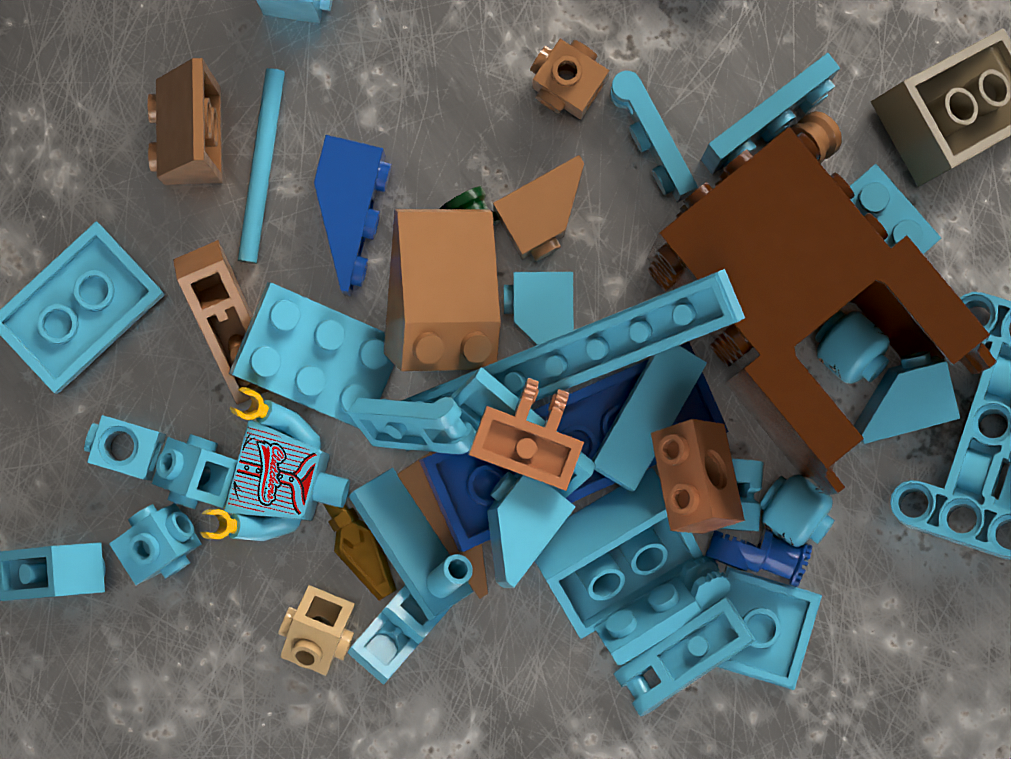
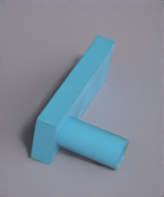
(412, 544)

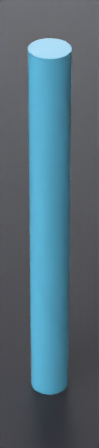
(261, 166)

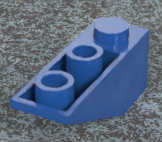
(346, 191)

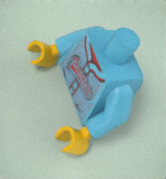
(276, 476)

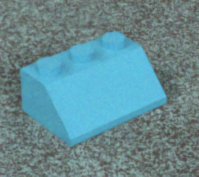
(614, 554)

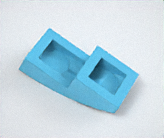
(393, 636)

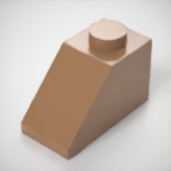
(541, 210)

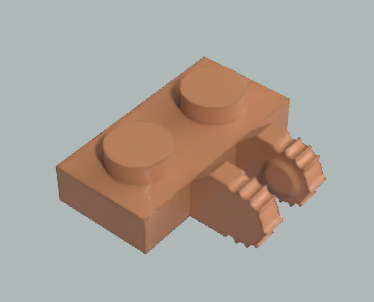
(526, 446)

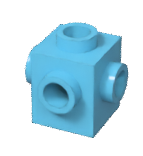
(194, 472)
(156, 543)

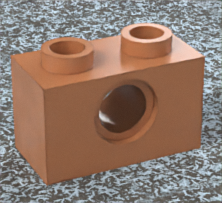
(697, 476)

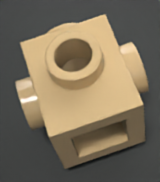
(317, 630)

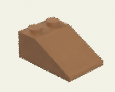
(186, 126)
(442, 290)

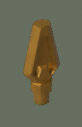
(361, 551)

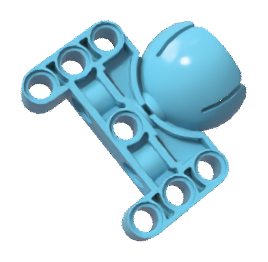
(978, 458)

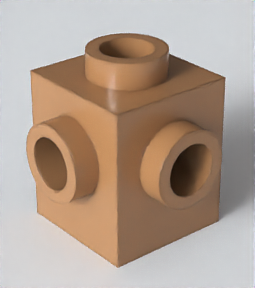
(573, 94)

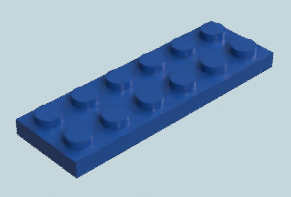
(465, 482)

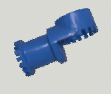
(769, 554)

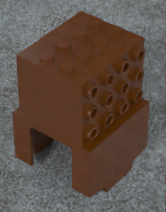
(794, 261)

